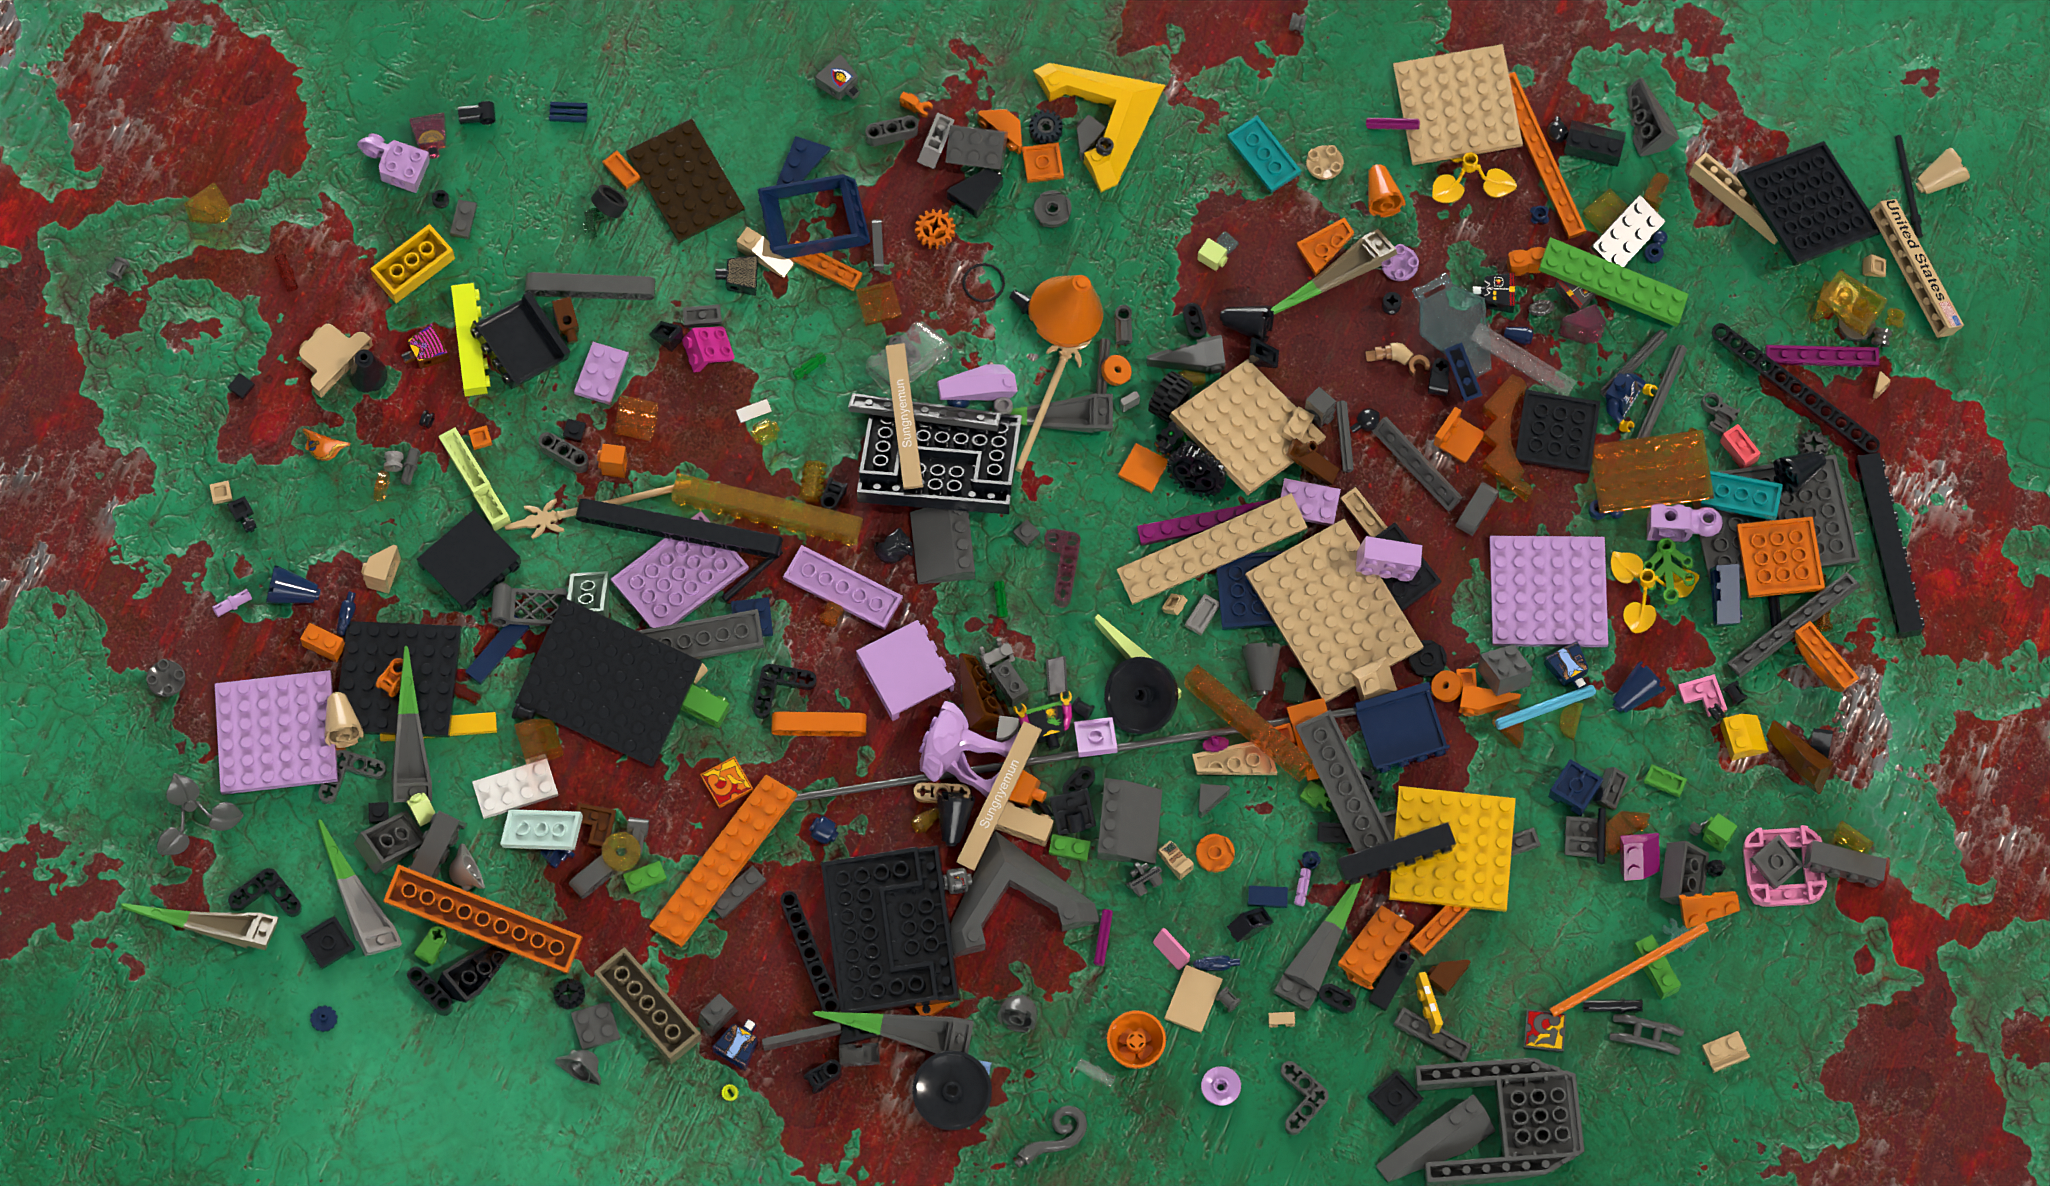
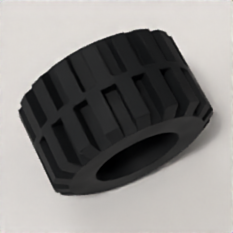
(1170, 395)

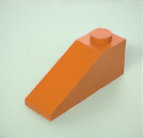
(1483, 700)

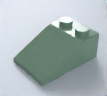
(590, 591)

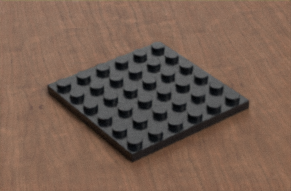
(1808, 203)
(434, 668)

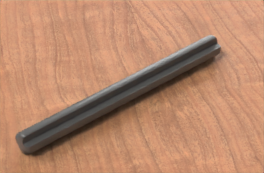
(1662, 391)

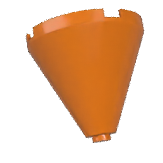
(1066, 310)

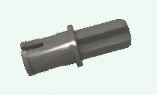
(410, 465)

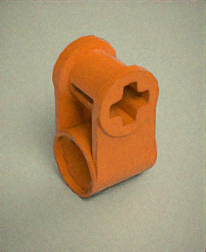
(391, 677)

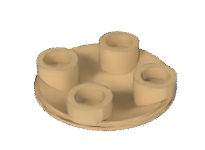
(1324, 162)

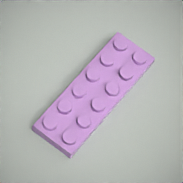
(843, 586)

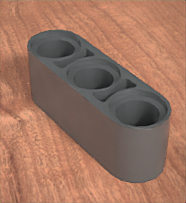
(885, 137)
(559, 445)
(1477, 508)
(591, 877)

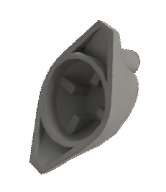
(465, 871)

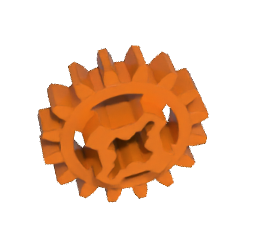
(928, 224)

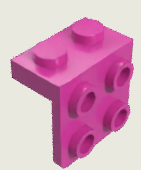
(707, 346)

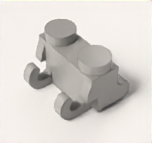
(996, 655)

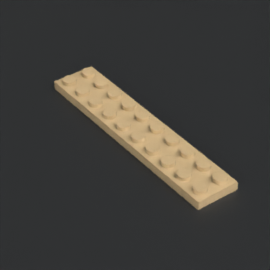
(1211, 548)

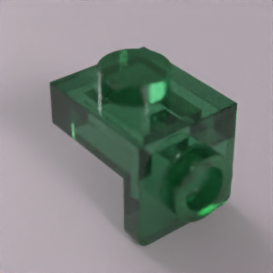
(590, 216)

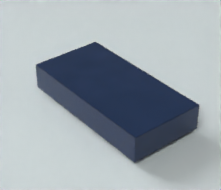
(1267, 896)

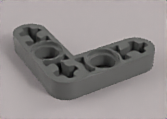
(348, 765)
(1309, 1093)

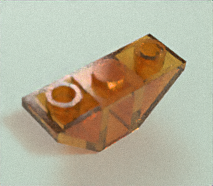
(1623, 824)

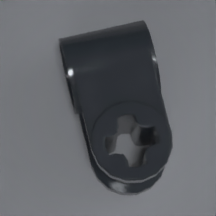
(1438, 379)
(833, 493)
(822, 1076)

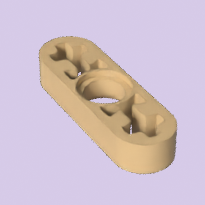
(936, 786)

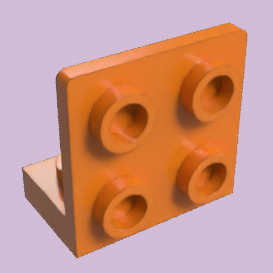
(1458, 437)

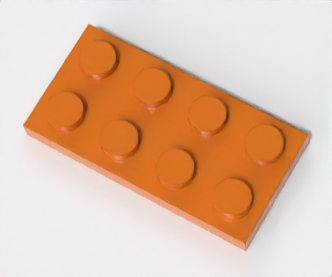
(1376, 945)

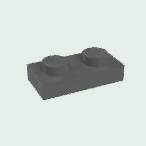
(463, 219)
(702, 316)

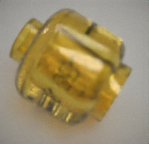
(765, 432)

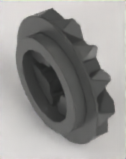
(1806, 438)

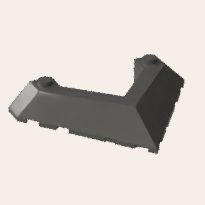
(1010, 866)

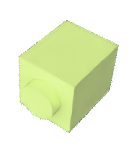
(1212, 254)
(421, 808)

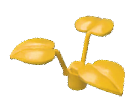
(1448, 189)
(1626, 567)

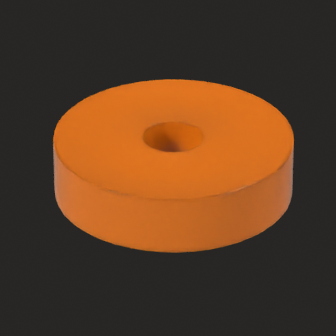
(1109, 373)
(1439, 683)

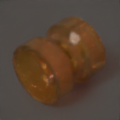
(831, 614)

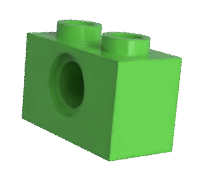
(1718, 832)

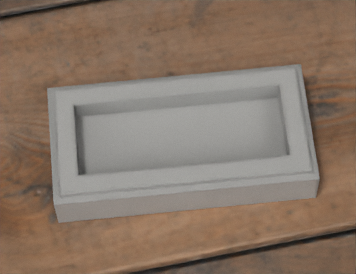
(1202, 614)

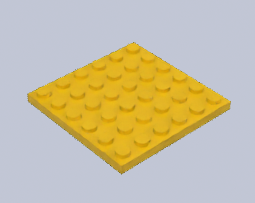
(1477, 867)

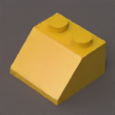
(1743, 736)

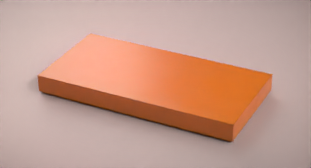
(1300, 714)

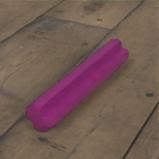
(1393, 123)
(1103, 937)

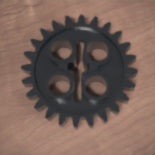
(1196, 471)

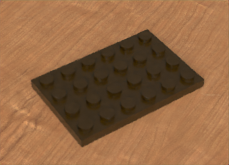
(685, 180)

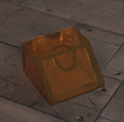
(538, 740)

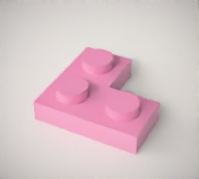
(1702, 689)

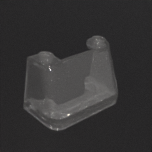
(923, 350)

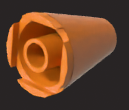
(1383, 193)

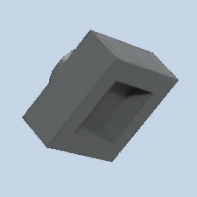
(1026, 533)

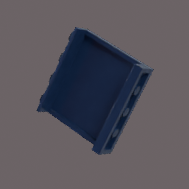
(1400, 727)

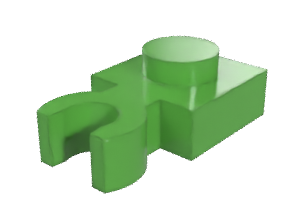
(1315, 796)

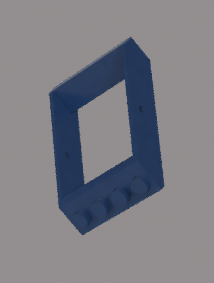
(774, 222)

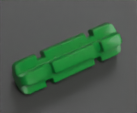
(809, 365)
(1000, 597)

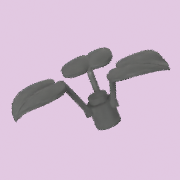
(184, 792)

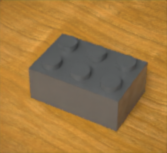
(976, 147)

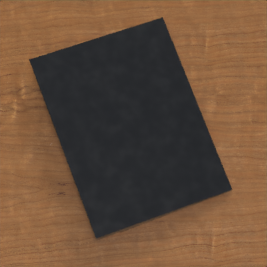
(958, 466)
(890, 930)

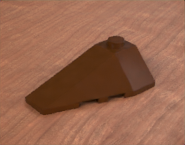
(979, 697)
(1802, 758)

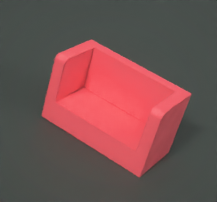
(1740, 447)

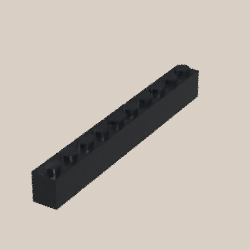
(1889, 546)

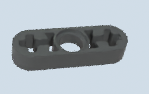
(877, 245)

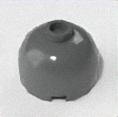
(1018, 1013)

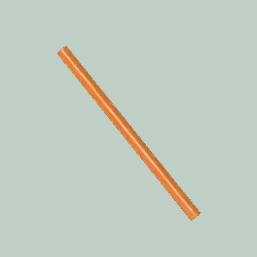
(1629, 969)

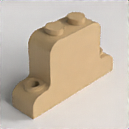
(331, 355)

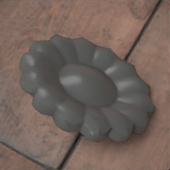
(1541, 307)

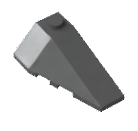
(1651, 124)
(1202, 357)

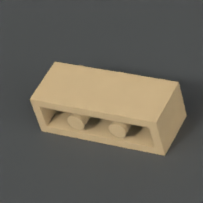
(1025, 824)

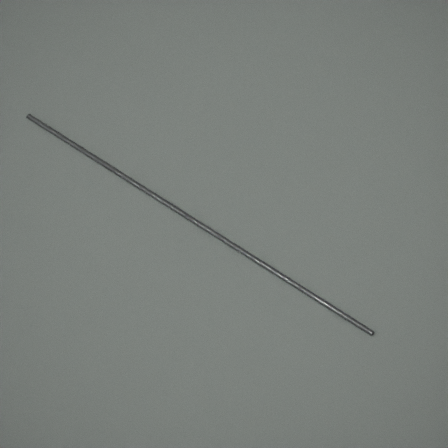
(1043, 759)

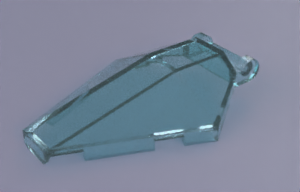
(1452, 318)

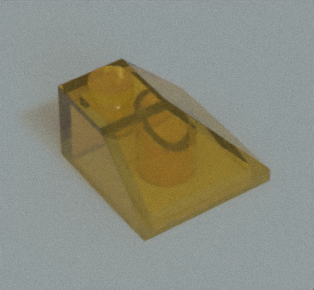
(208, 206)

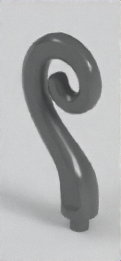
(1034, 1149)

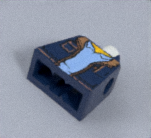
(1568, 665)
(737, 1044)

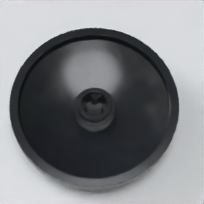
(1141, 695)
(952, 1090)

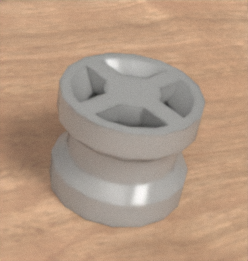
(393, 461)

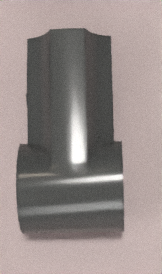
(1123, 327)
(639, 829)

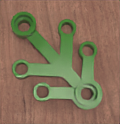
(1669, 568)

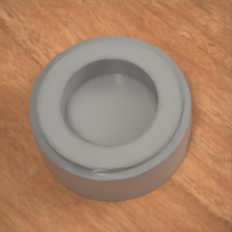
(1003, 405)

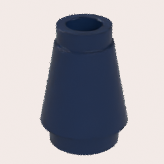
(1519, 334)

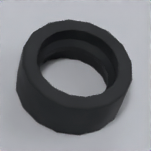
(609, 201)

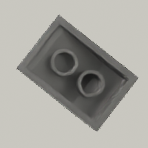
(389, 841)

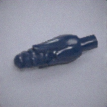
(346, 613)
(1216, 963)

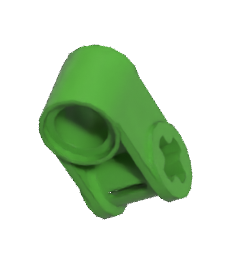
(430, 948)

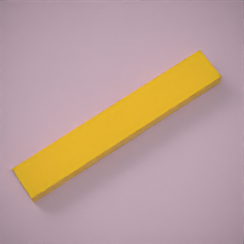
(465, 725)

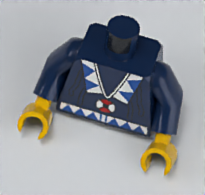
(1622, 396)

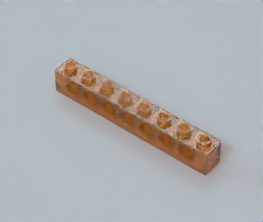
(1248, 723)

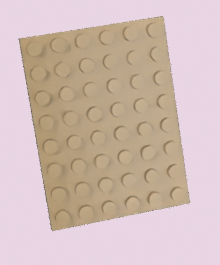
(1331, 611)

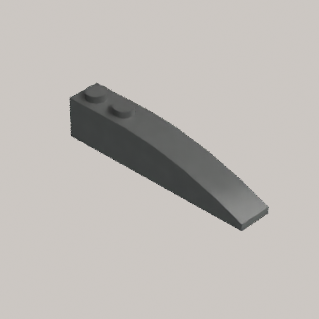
(1441, 1140)

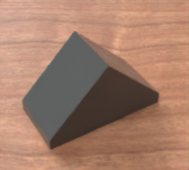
(1210, 797)

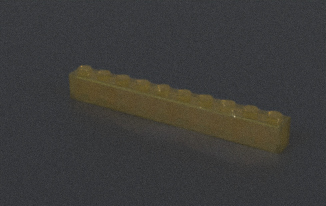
(767, 509)

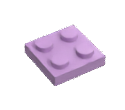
(1095, 737)

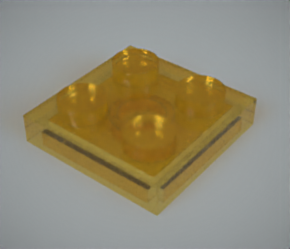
(1605, 210)
(1847, 835)

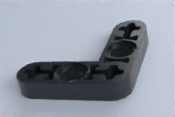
(773, 681)
(271, 887)

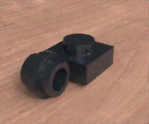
(241, 510)

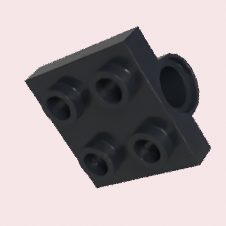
(1072, 811)

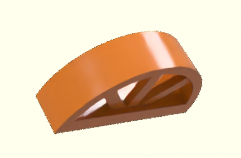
(1824, 659)

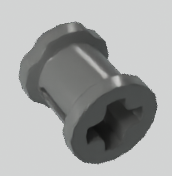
(118, 268)
(1228, 999)

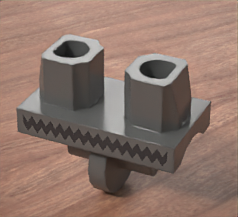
(1152, 875)

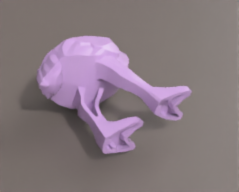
(945, 747)

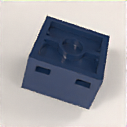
(1576, 787)

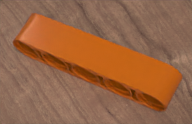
(818, 724)

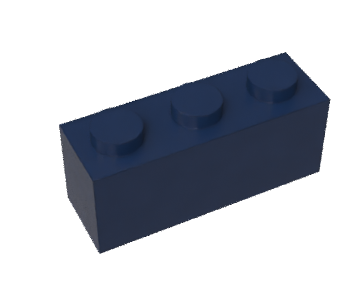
(1463, 371)

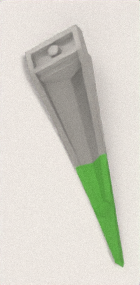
(367, 920)

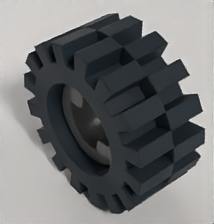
(1036, 129)

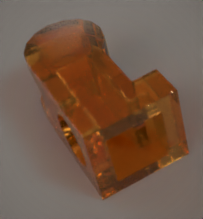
(1657, 186)

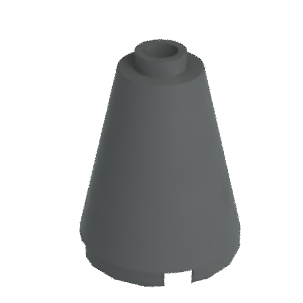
(1261, 665)

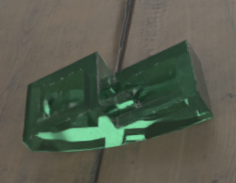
(1295, 686)

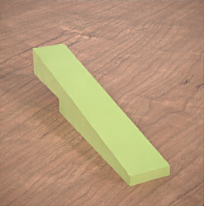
(475, 479)
(1121, 642)

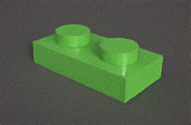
(1069, 848)
(645, 877)

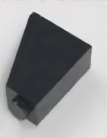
(976, 192)

